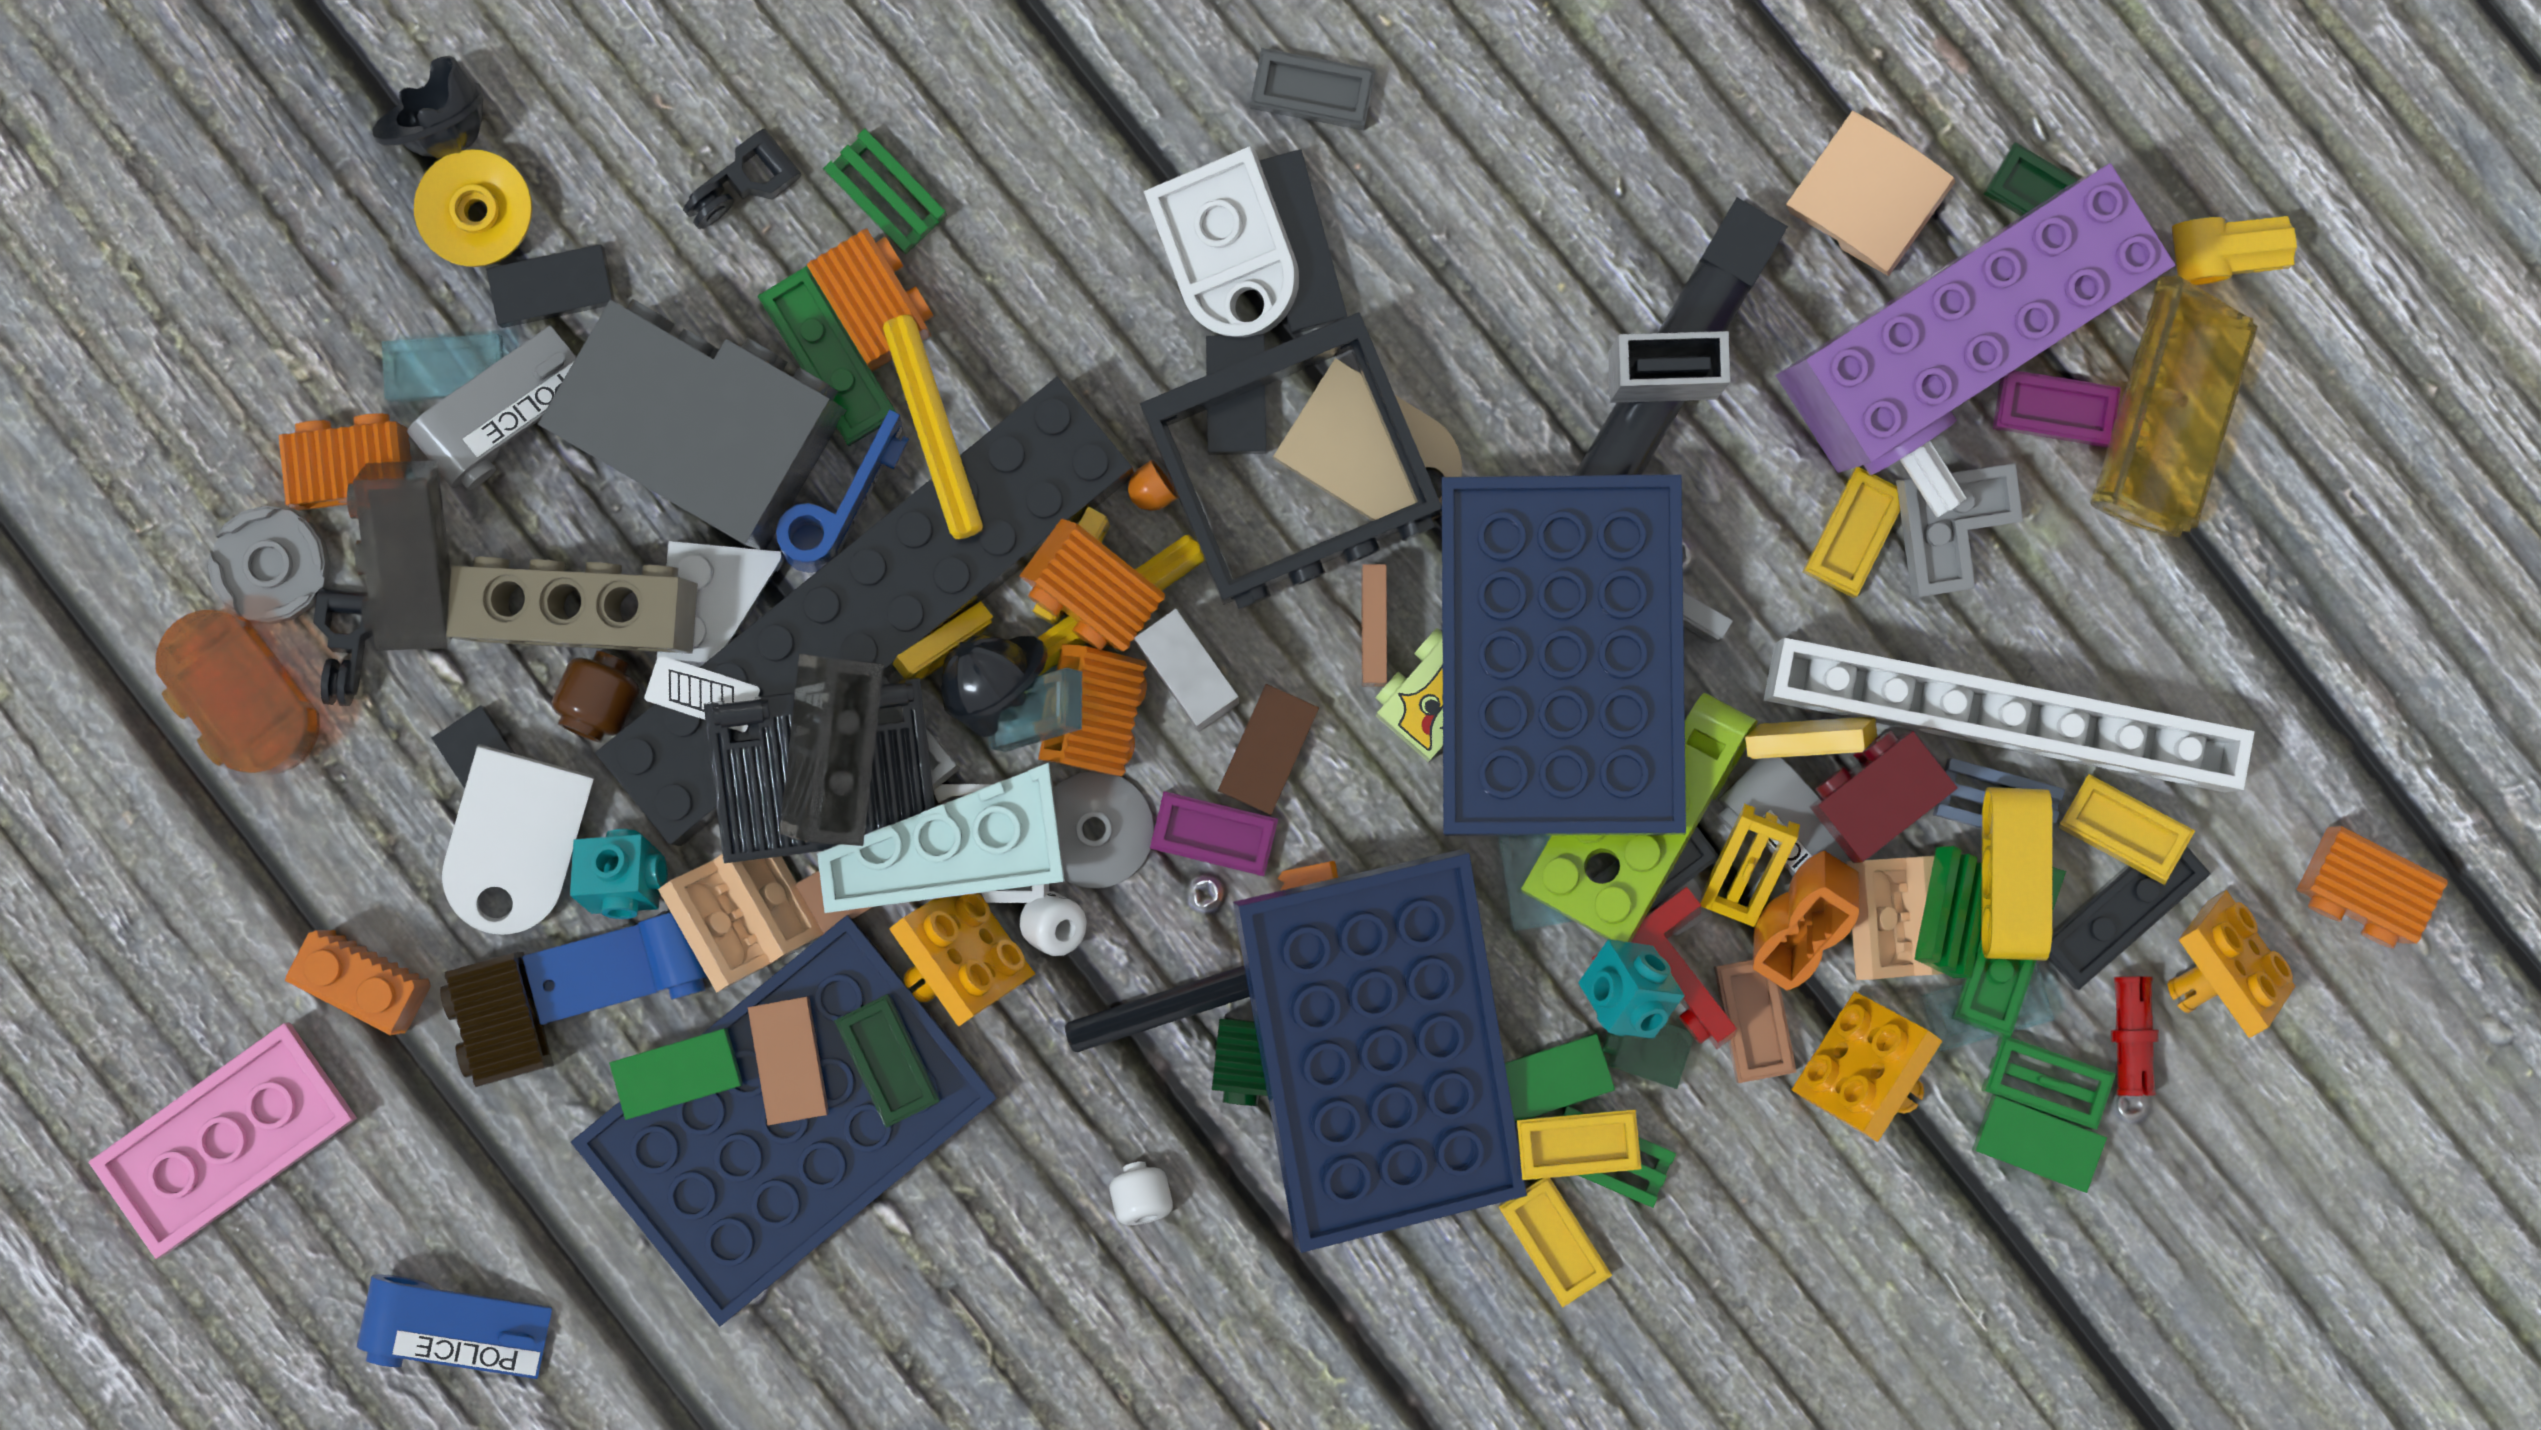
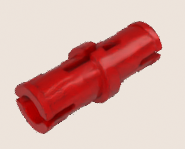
(2134, 1036)

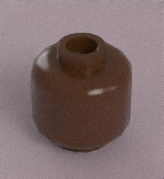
(595, 696)

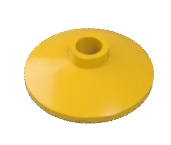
(451, 189)

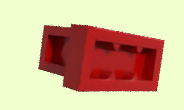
(1702, 1014)

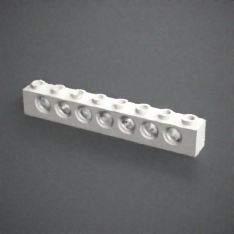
(2009, 715)

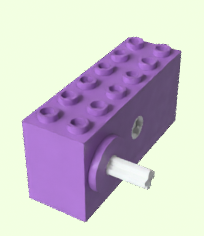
(1904, 367)

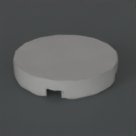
(268, 564)

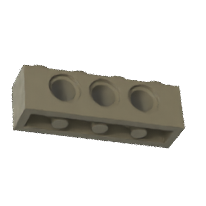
(482, 614)

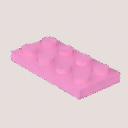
(222, 1140)

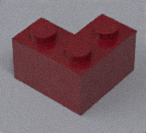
(1881, 794)

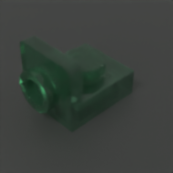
(1653, 1059)

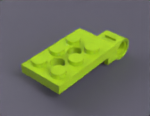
(1617, 908)

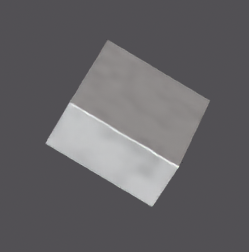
(1669, 366)
(1187, 670)

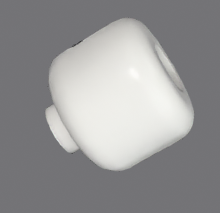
(1053, 924)
(1140, 1194)

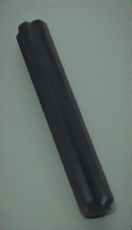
(1157, 1009)

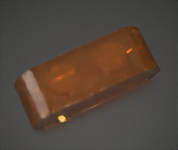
(235, 693)

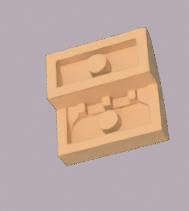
(1870, 193)
(740, 916)
(1890, 917)

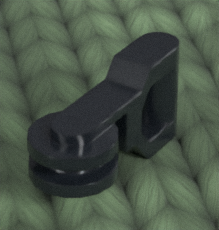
(711, 205)
(341, 681)

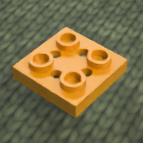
(960, 955)
(2233, 965)
(1875, 1073)

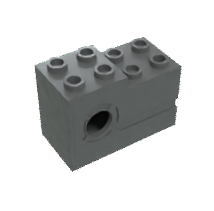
(695, 420)

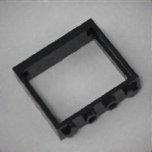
(1257, 372)

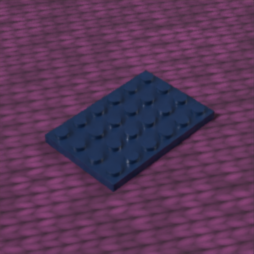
(1563, 656)
(1380, 1049)
(751, 1199)

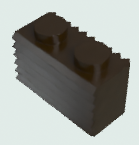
(495, 1020)

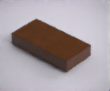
(1268, 749)

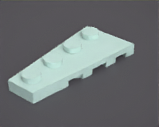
(962, 847)

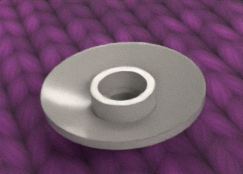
(1126, 835)

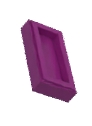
(2056, 408)
(1213, 833)

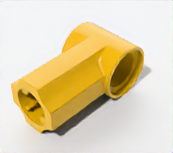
(2215, 250)

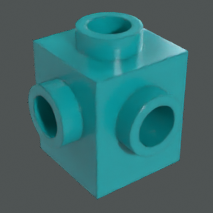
(617, 874)
(1631, 989)

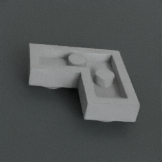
(1940, 546)

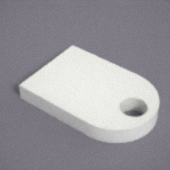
(1225, 241)
(513, 835)

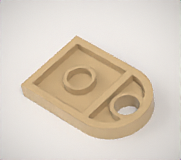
(1347, 453)

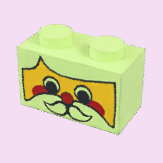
(1415, 703)

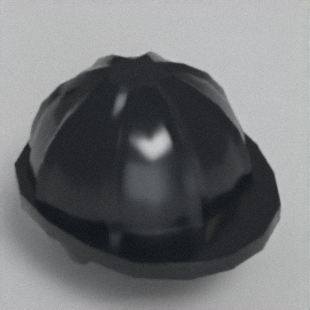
(435, 117)
(988, 677)

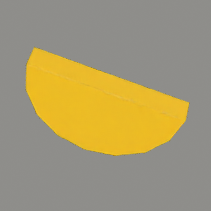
(931, 651)

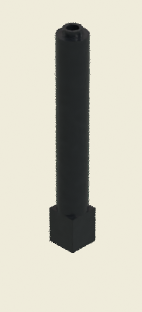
(1704, 305)

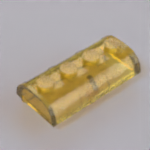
(2174, 410)

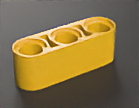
(2016, 873)

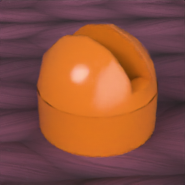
(1151, 488)

